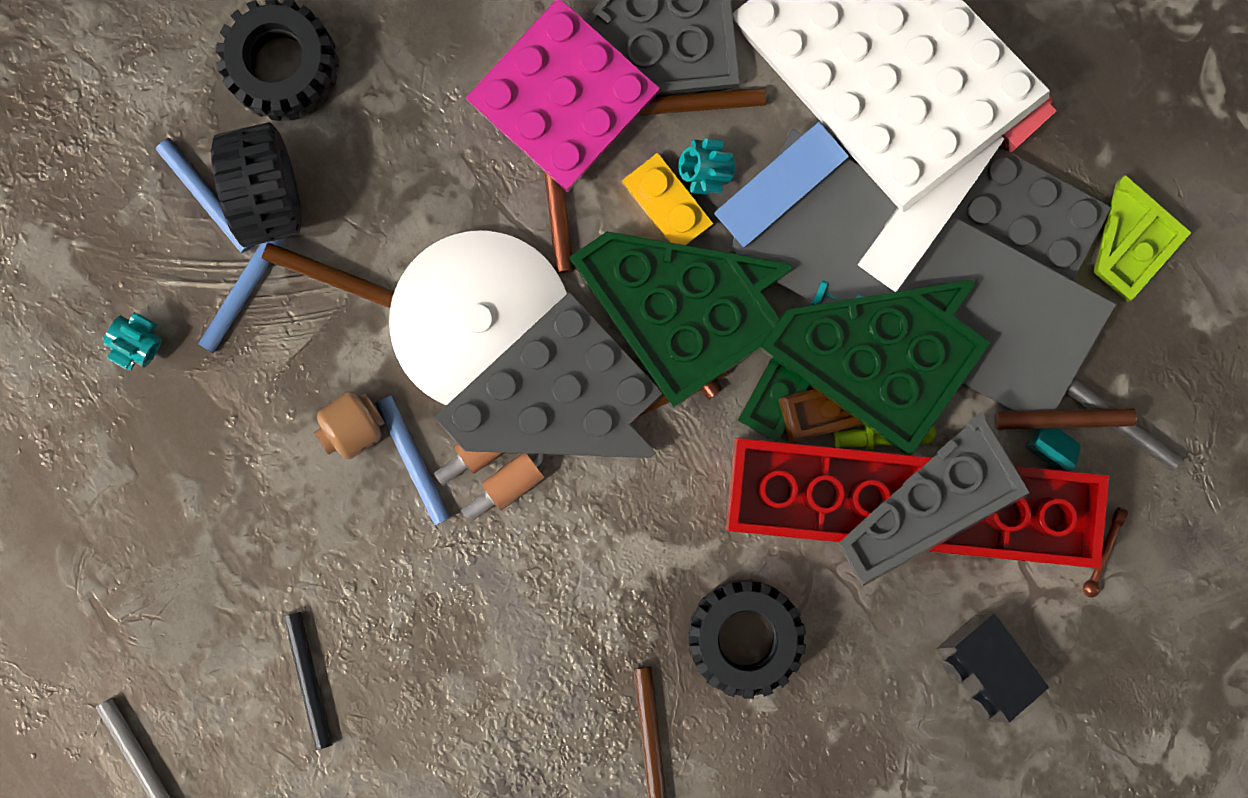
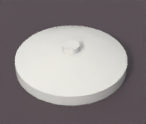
(467, 306)

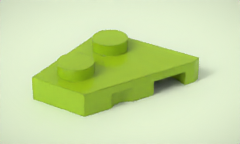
(1135, 240)

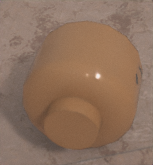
(349, 425)

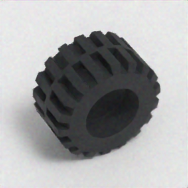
(256, 29)
(256, 184)
(774, 667)

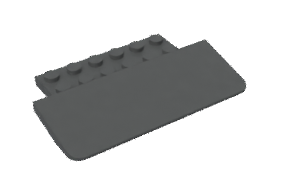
(1011, 235)

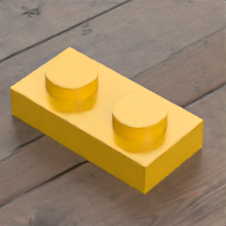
(667, 202)

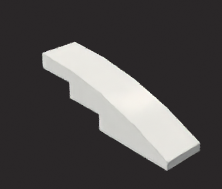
(912, 232)

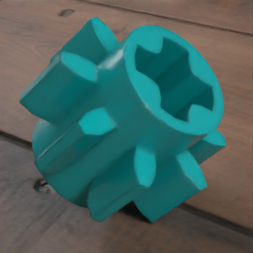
(706, 166)
(132, 341)

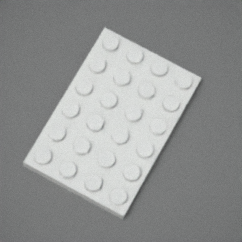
(896, 81)

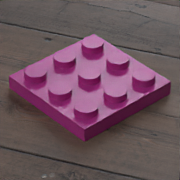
(562, 94)

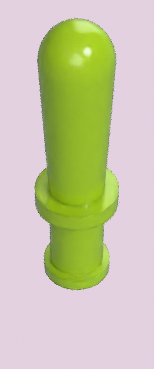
(869, 439)

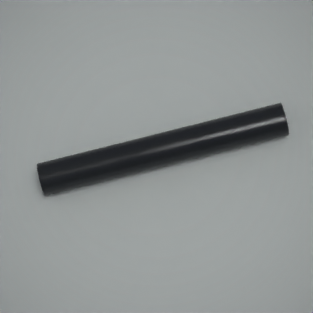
(308, 680)

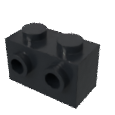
(991, 669)

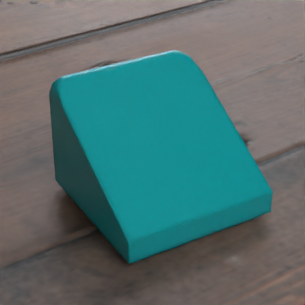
(1055, 448)

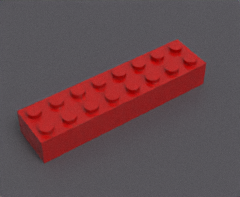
(832, 490)

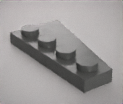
(947, 496)

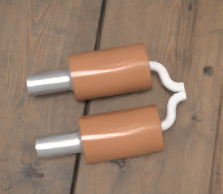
(501, 487)

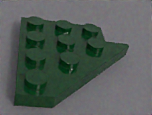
(681, 305)
(883, 356)

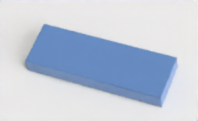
(781, 184)

